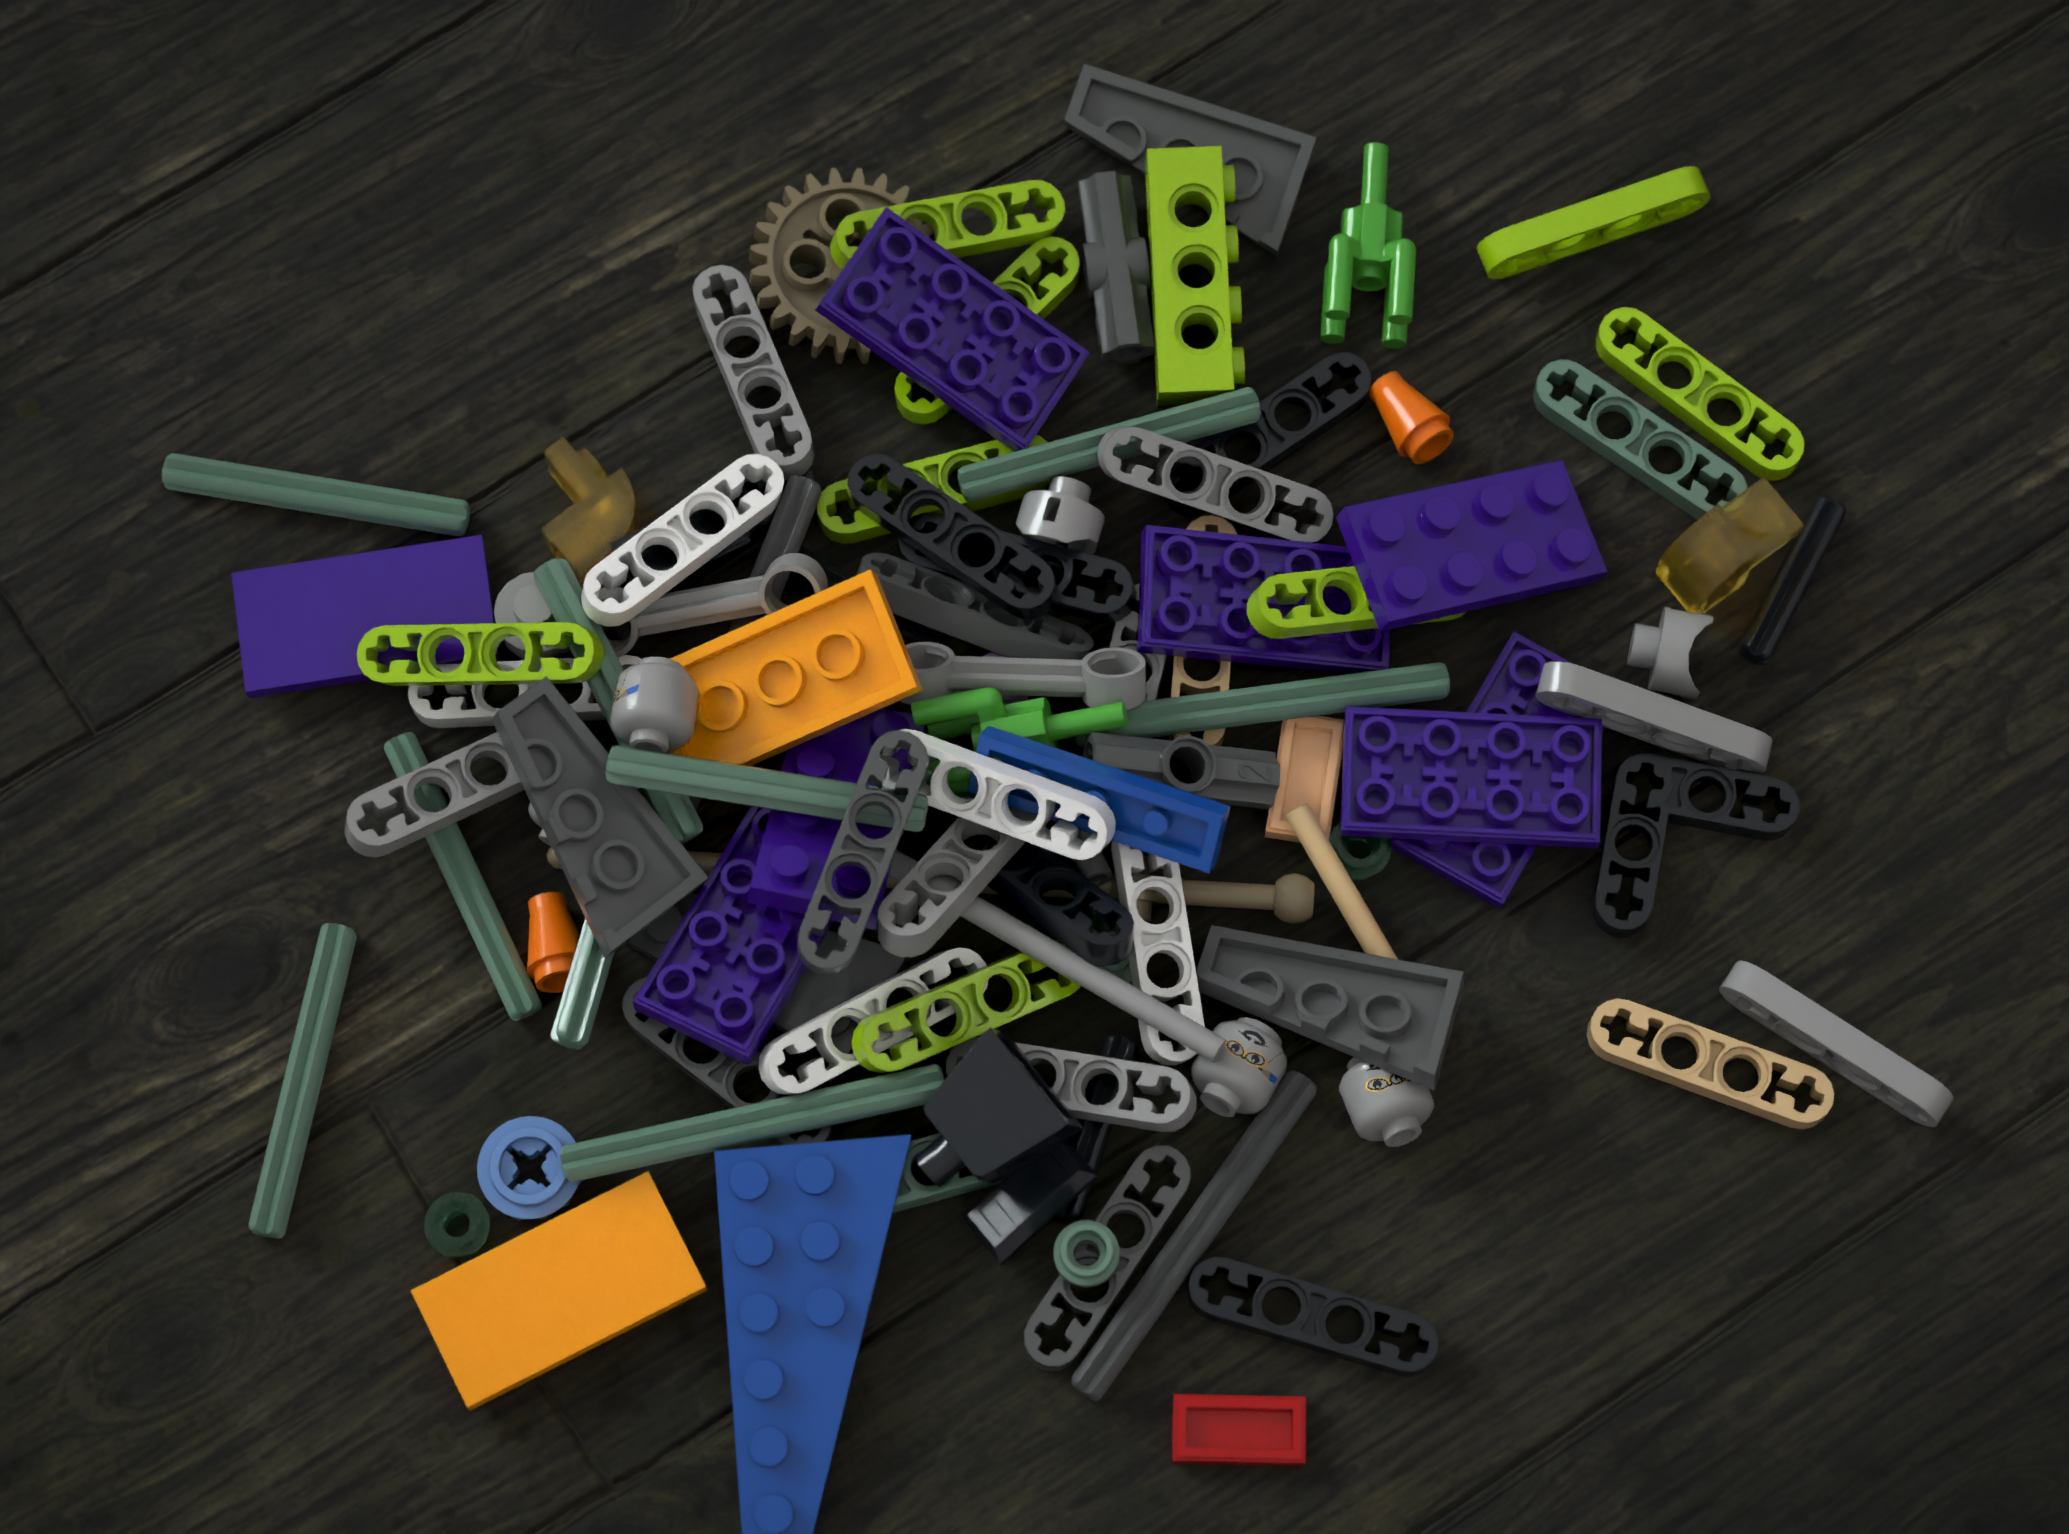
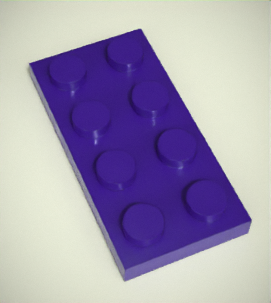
(1471, 545)
(799, 844)

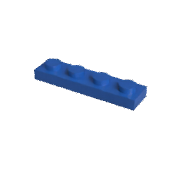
(1145, 811)

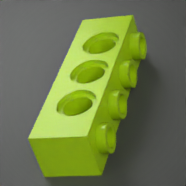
(1174, 180)

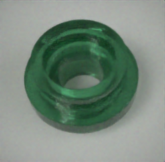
(1361, 868)
(443, 1210)

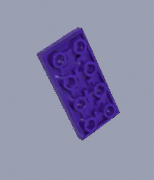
(952, 331)
(1199, 591)
(307, 617)
(1471, 777)
(1492, 868)
(728, 958)

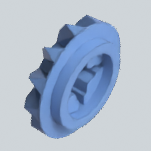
(498, 1170)

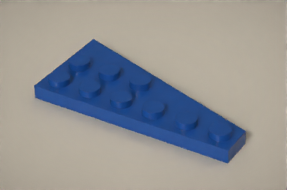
(799, 1278)

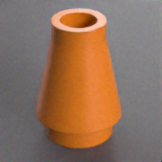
(1413, 421)
(551, 941)

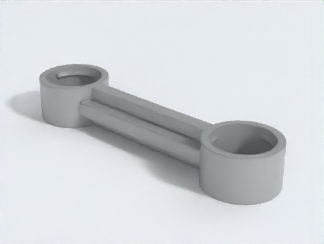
(715, 601)
(1098, 678)

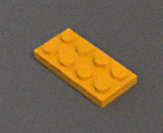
(798, 673)

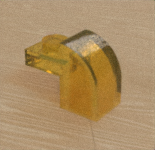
(599, 509)
(1725, 544)

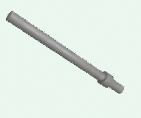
(1075, 968)

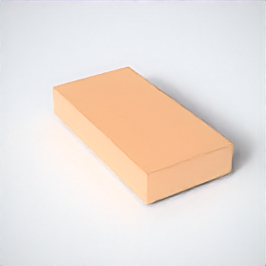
(1309, 772)

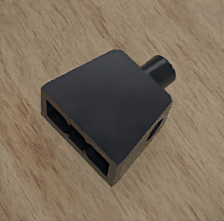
(993, 1114)

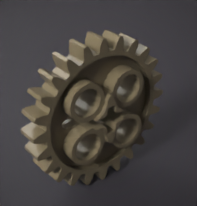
(784, 246)

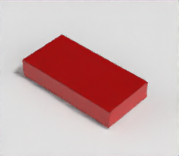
(1239, 1430)

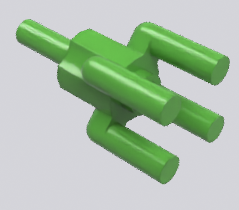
(1370, 258)
(976, 709)

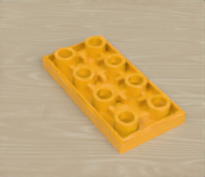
(558, 1290)

